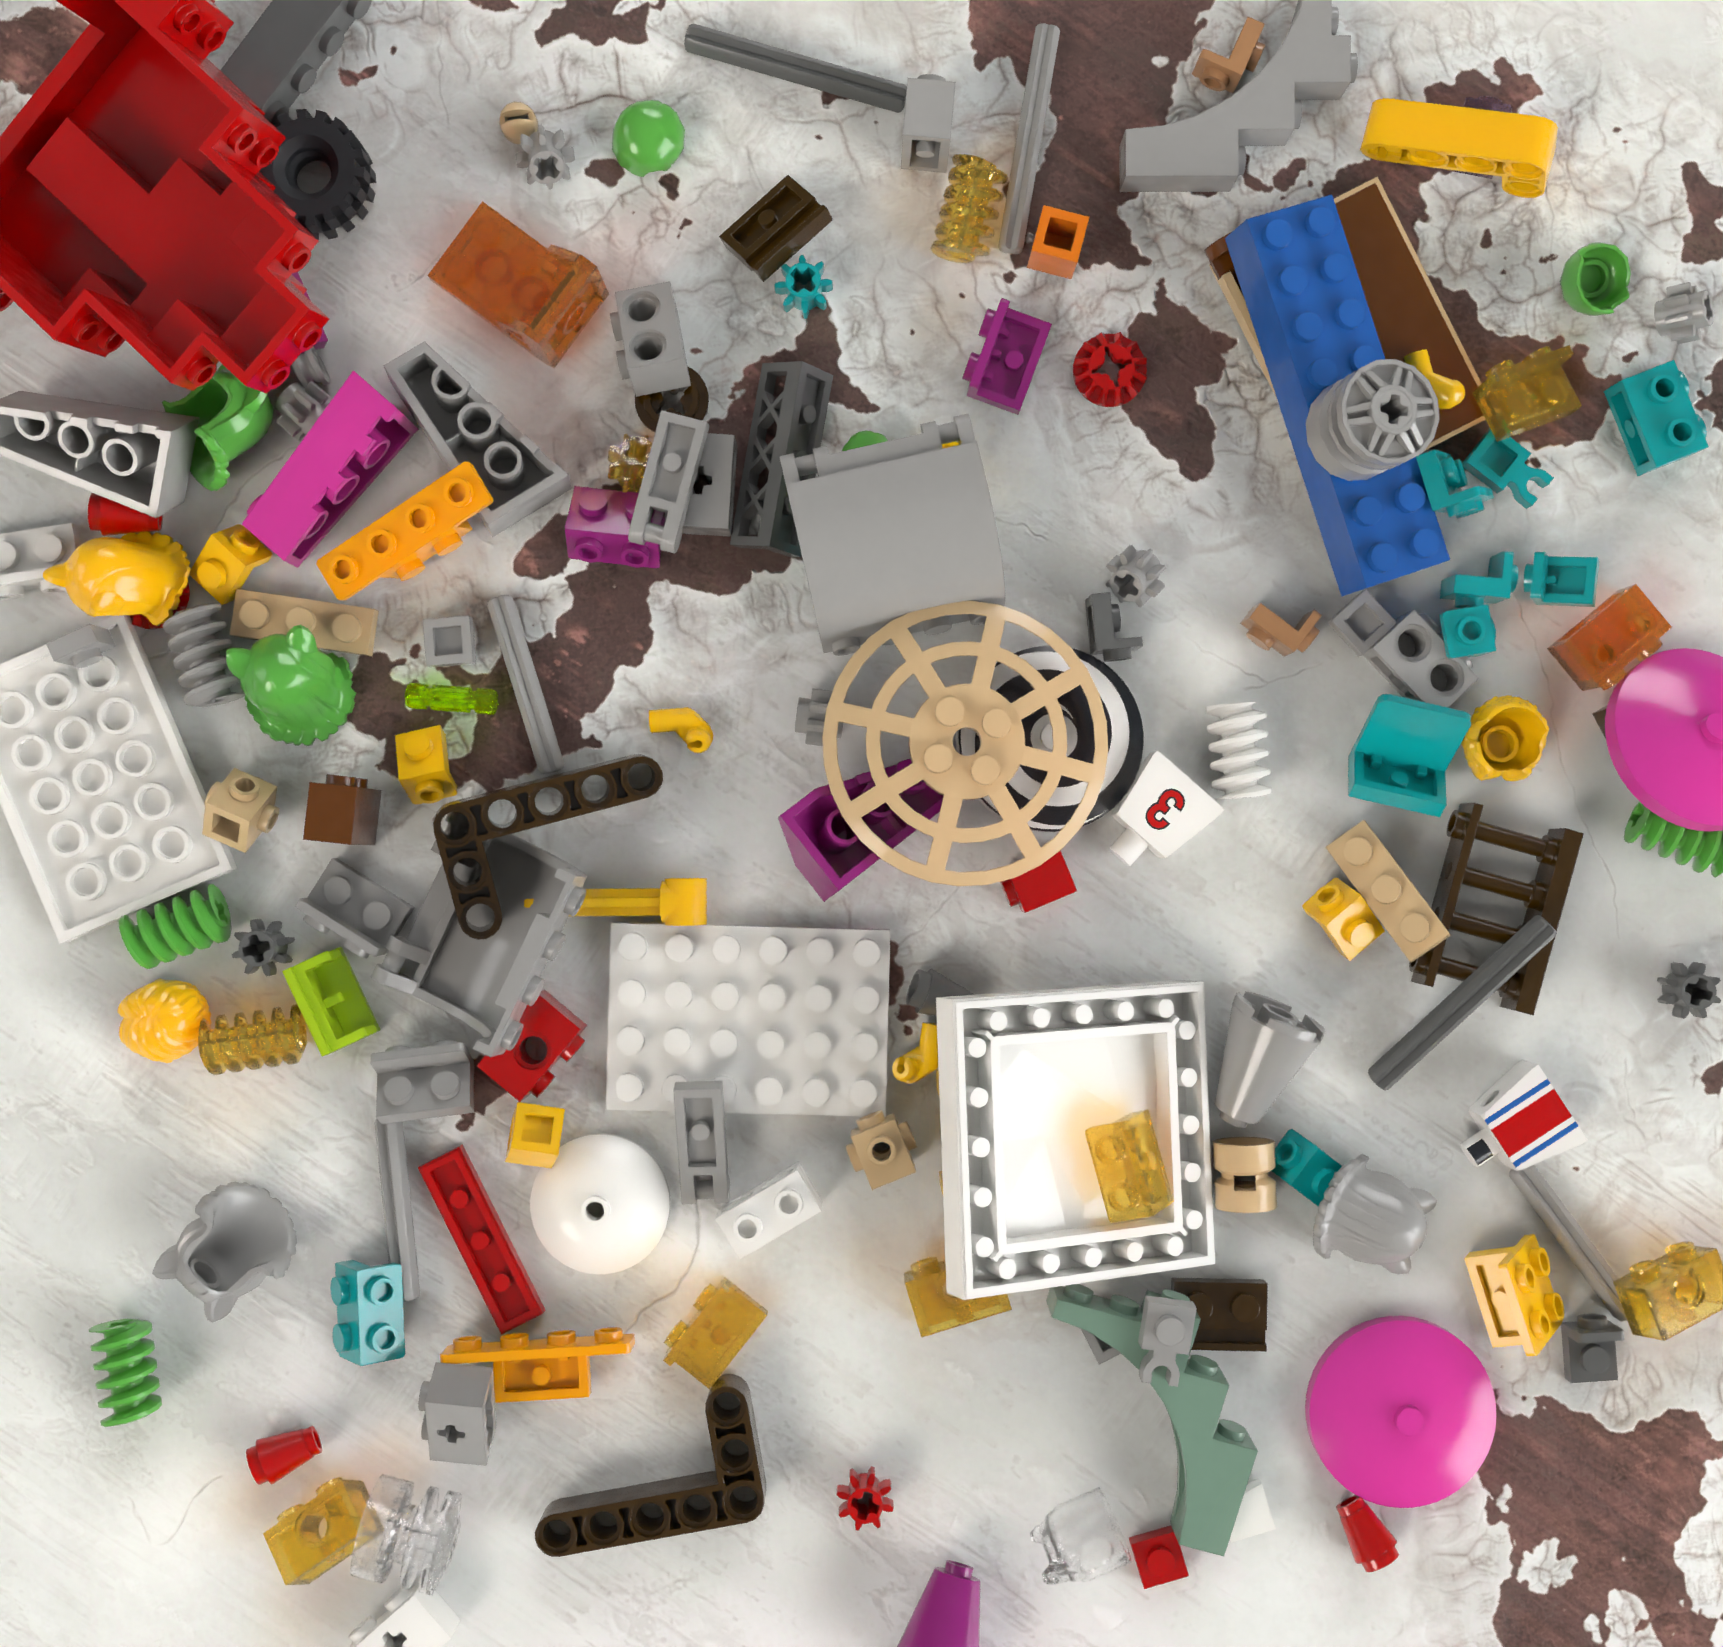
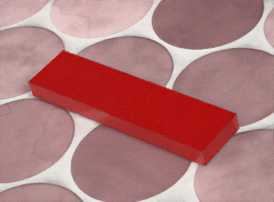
(481, 1239)

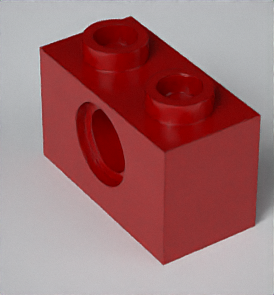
(557, 1028)

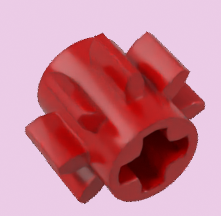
(873, 1508)

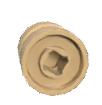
(1244, 1158)

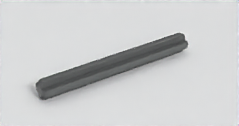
(795, 68)
(1462, 1002)

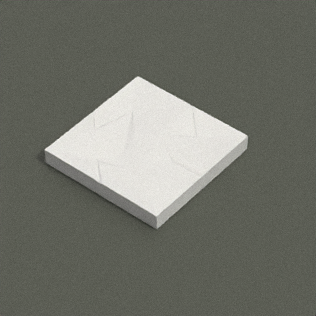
(1015, 1103)

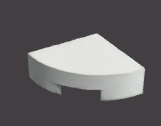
(1254, 1513)

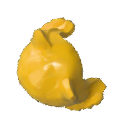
(125, 576)

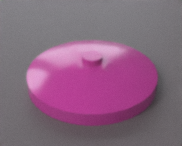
(1669, 736)
(1400, 1411)

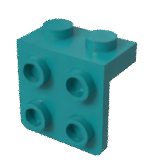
(1405, 754)

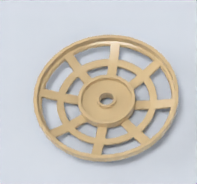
(957, 775)

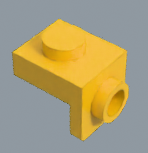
(228, 562)
(424, 765)
(1344, 917)

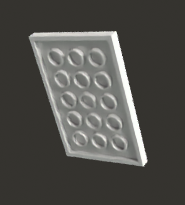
(100, 786)
(769, 1010)

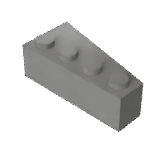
(475, 431)
(102, 447)

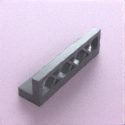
(800, 427)

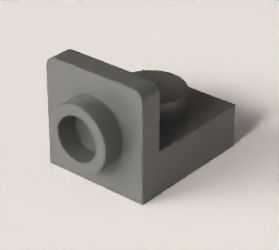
(1102, 622)
(1590, 1349)

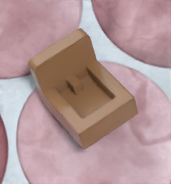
(1224, 73)
(1270, 630)

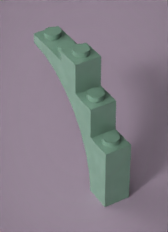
(1211, 1455)

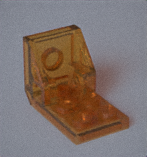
(519, 285)

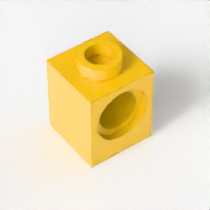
(535, 1135)

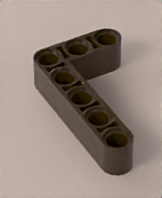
(526, 817)
(671, 1493)

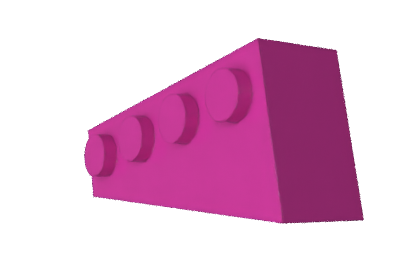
(329, 470)

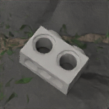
(650, 330)
(1412, 674)

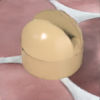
(514, 128)

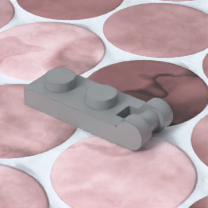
(668, 480)
(701, 1141)

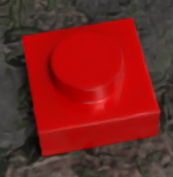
(1158, 1557)

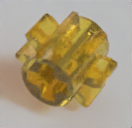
(629, 461)

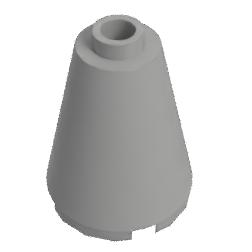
(1261, 1056)

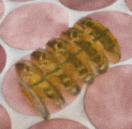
(967, 209)
(252, 1043)

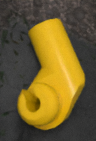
(1448, 391)
(686, 724)
(920, 1060)

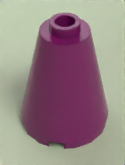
(946, 1610)

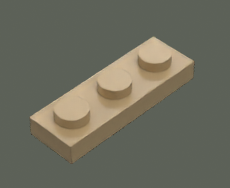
(332, 624)
(1388, 891)

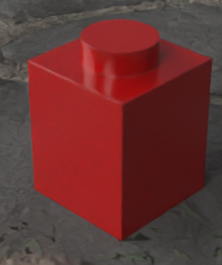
(1040, 885)

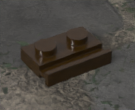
(776, 228)
(1230, 1312)

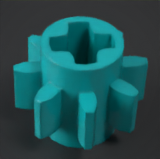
(803, 273)

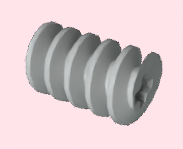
(201, 656)

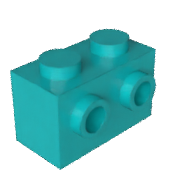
(1656, 417)

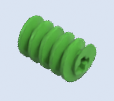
(1703, 845)
(178, 930)
(127, 1370)

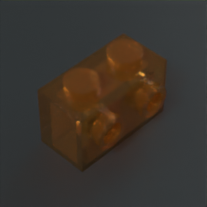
(1610, 638)

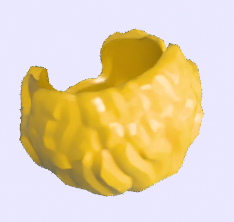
(1505, 739)
(162, 1019)

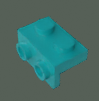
(368, 1312)

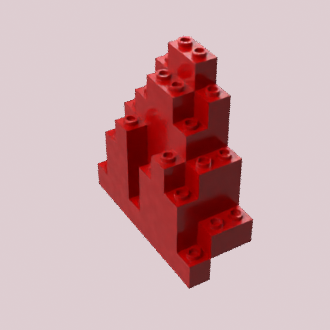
(146, 207)

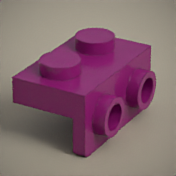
(1007, 358)
(600, 528)

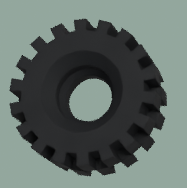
(351, 174)

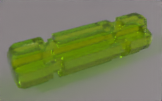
(451, 698)

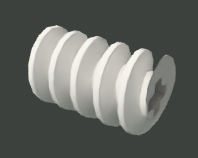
(1238, 750)

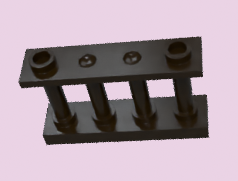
(1541, 896)

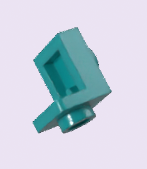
(1562, 580)
(1477, 590)
(1468, 632)
(1304, 1166)

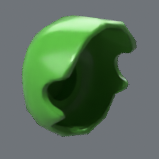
(647, 137)
(1596, 279)

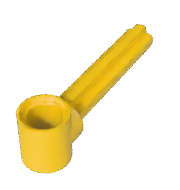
(676, 902)

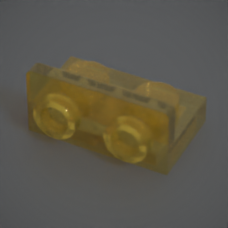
(1527, 393)
(1129, 1167)
(715, 1332)

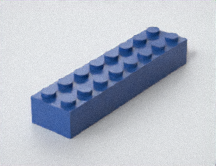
(1311, 335)

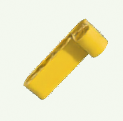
(1464, 140)

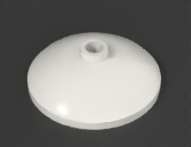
(618, 1177)

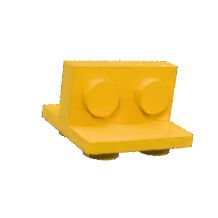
(1516, 1294)

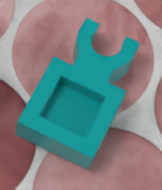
(1504, 465)

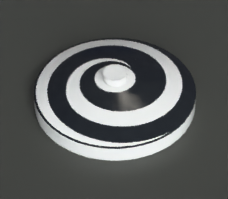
(1123, 733)

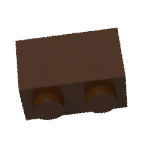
(342, 811)

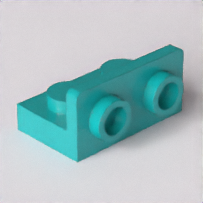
(1443, 484)

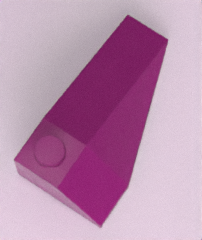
(825, 844)

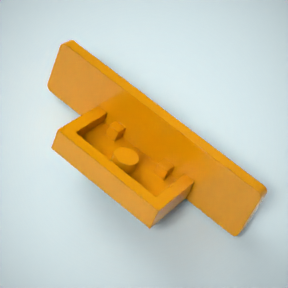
(408, 534)
(540, 1367)

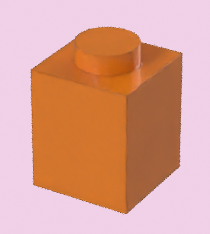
(1058, 242)

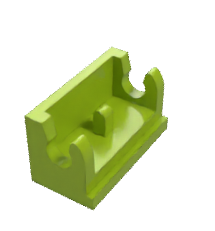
(331, 1001)

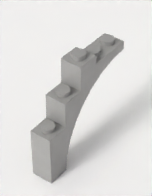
(1210, 148)

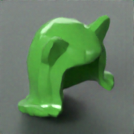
(228, 425)
(294, 686)

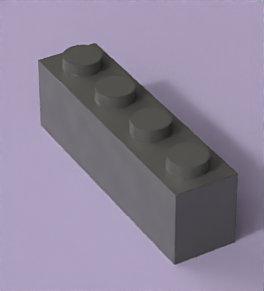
(288, 48)

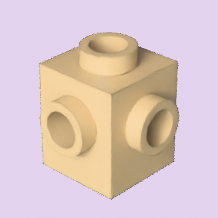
(240, 810)
(885, 1165)

